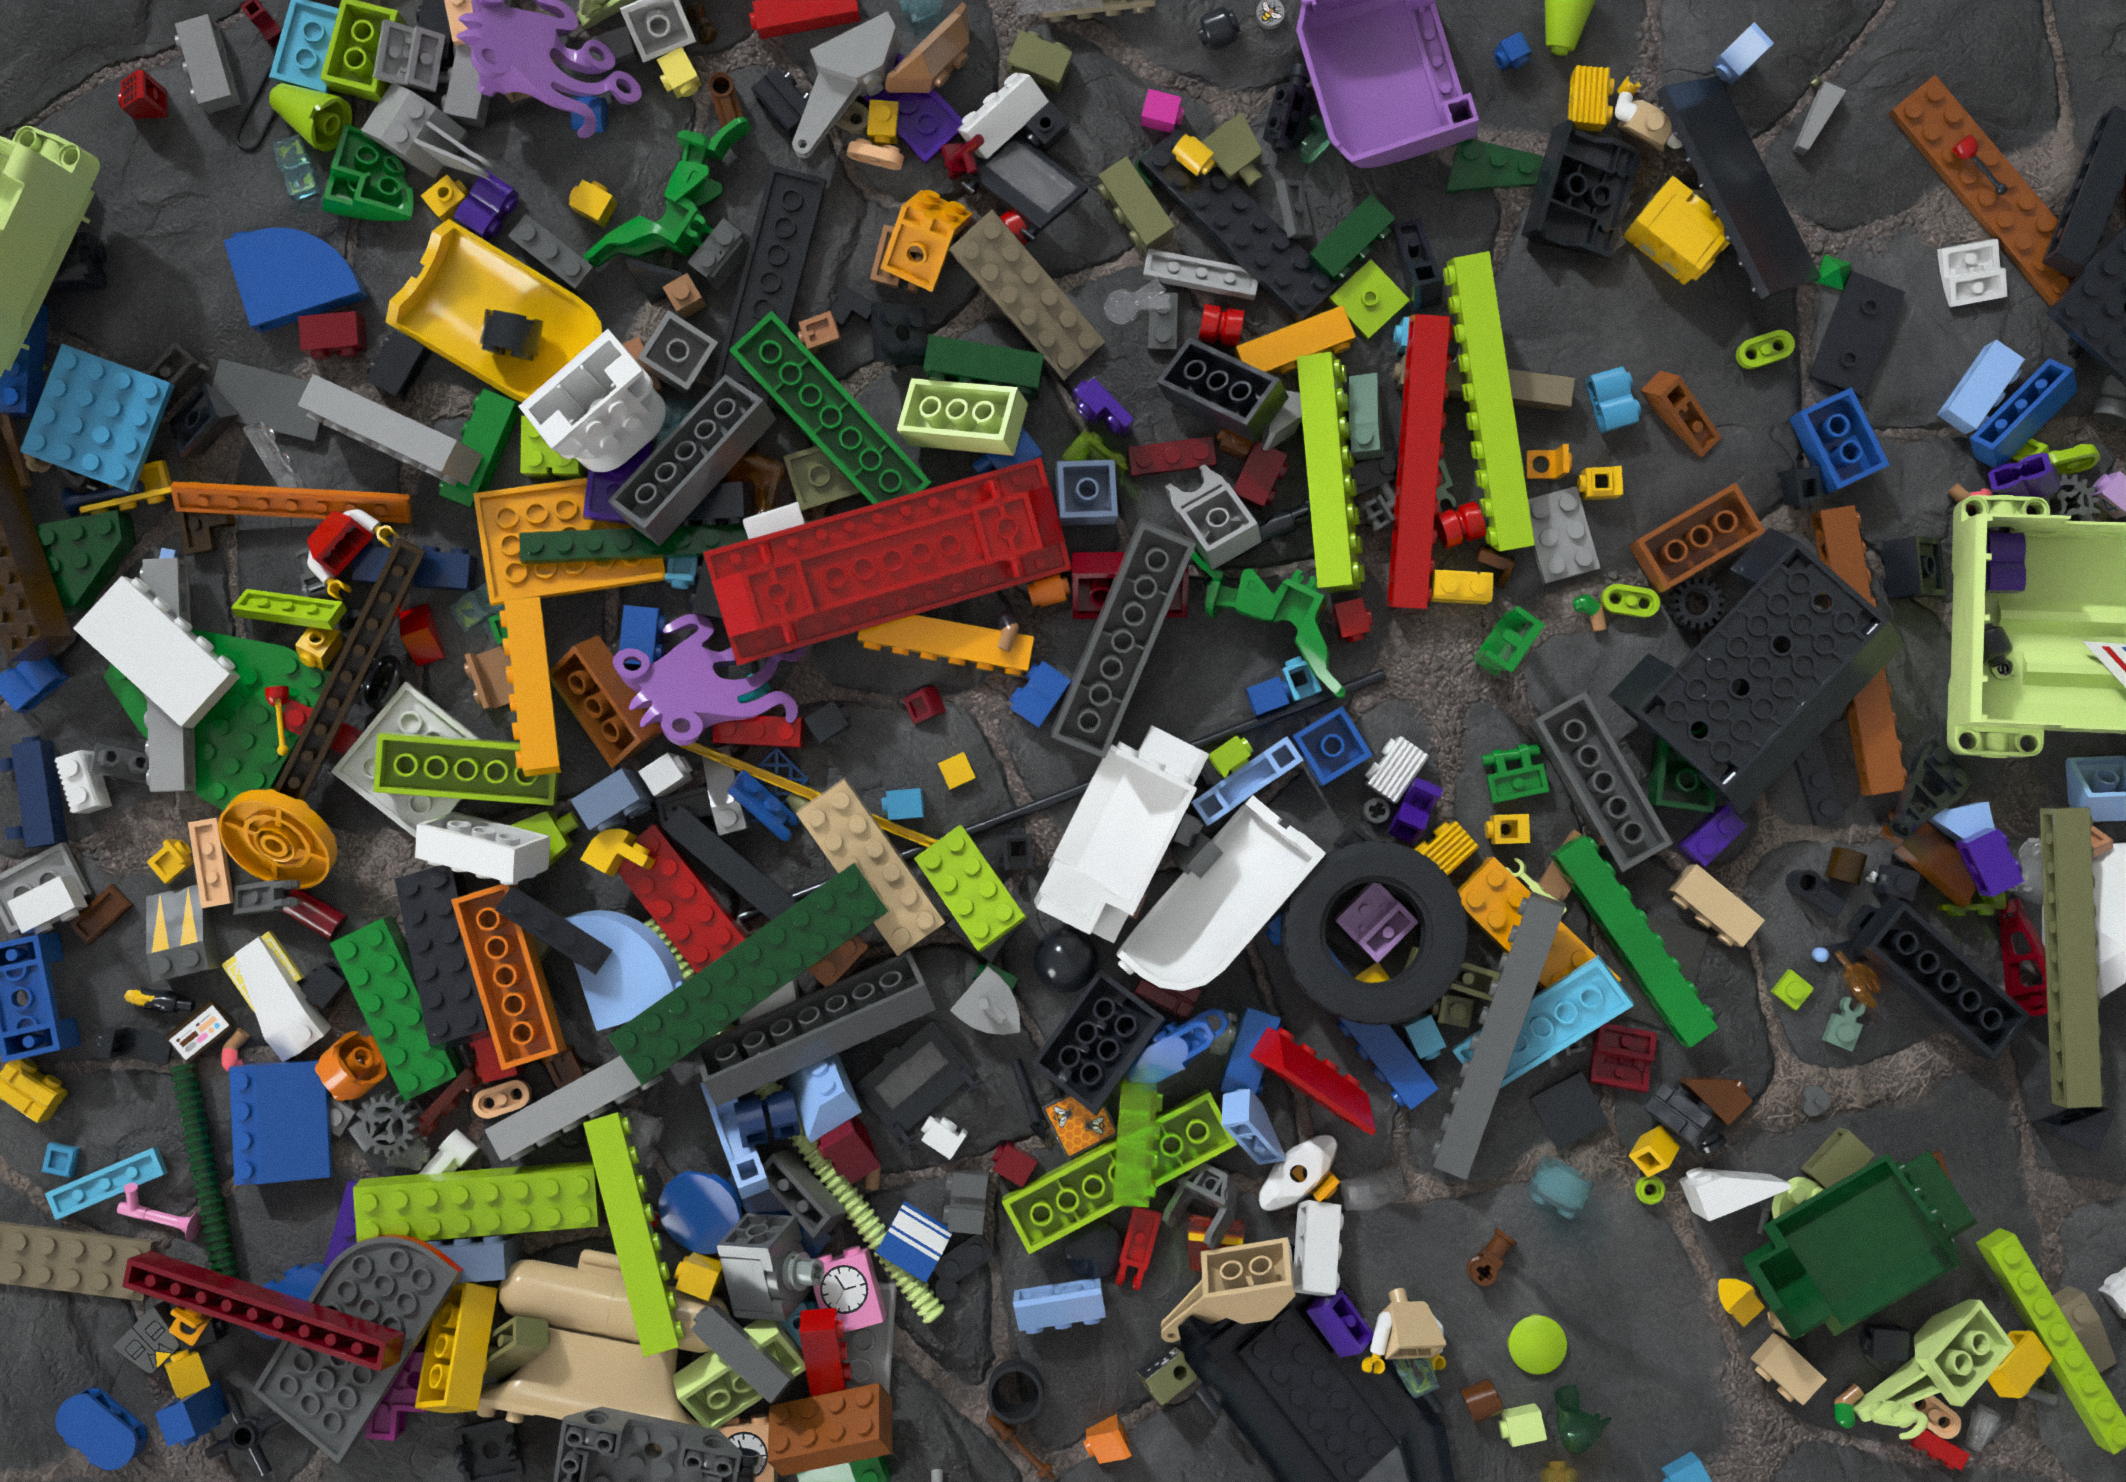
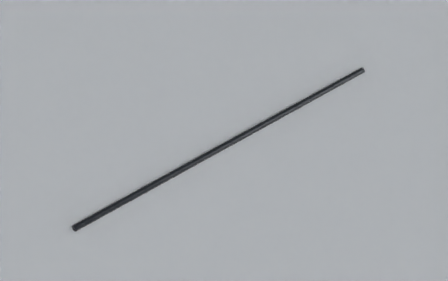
(1079, 789)

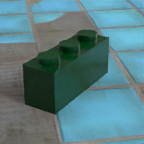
(1353, 238)

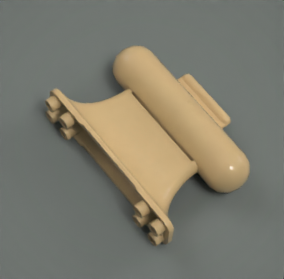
(592, 1345)

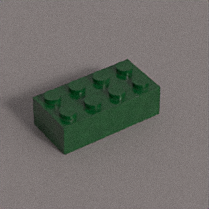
(984, 364)
(1674, 780)

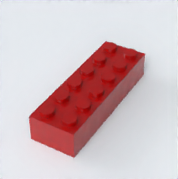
(681, 901)

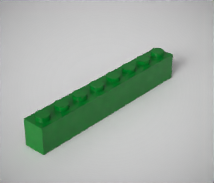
(1634, 941)

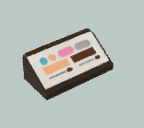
(200, 1030)

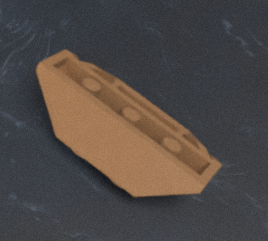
(934, 57)

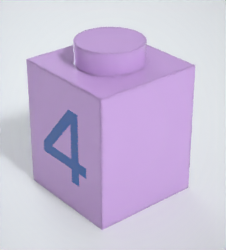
(2112, 494)

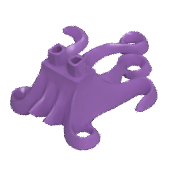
(515, 54)
(687, 692)

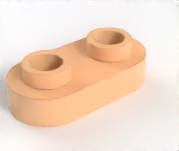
(885, 156)
(503, 1098)
(1934, 1410)

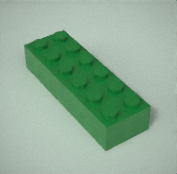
(388, 996)

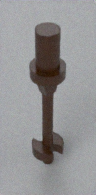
(1006, 1432)

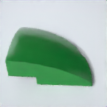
(366, 181)

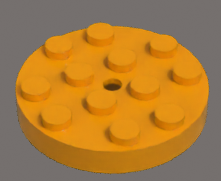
(277, 838)

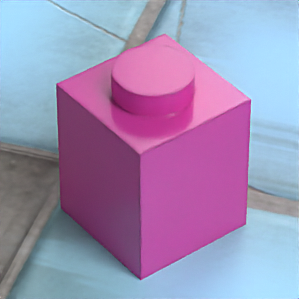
(1162, 111)

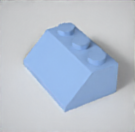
(2099, 785)
(823, 1096)
(1059, 1305)

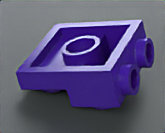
(1096, 403)

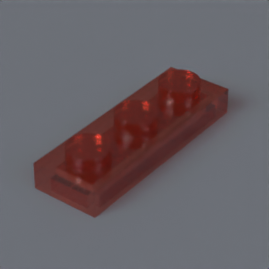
(446, 1102)

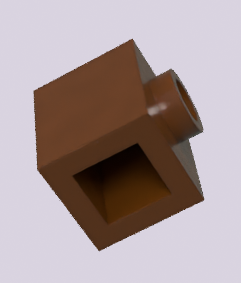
(1234, 444)

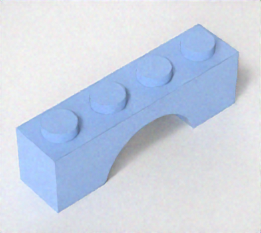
(1246, 781)
(742, 1161)

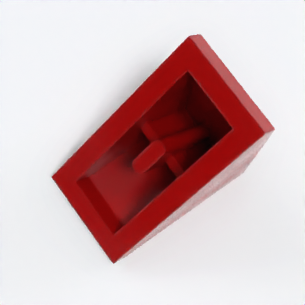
(421, 635)

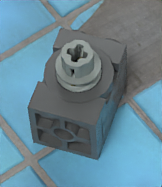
(767, 1267)

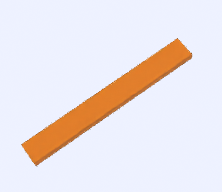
(288, 501)

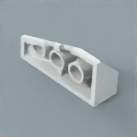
(279, 1005)

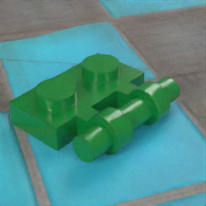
(1517, 782)

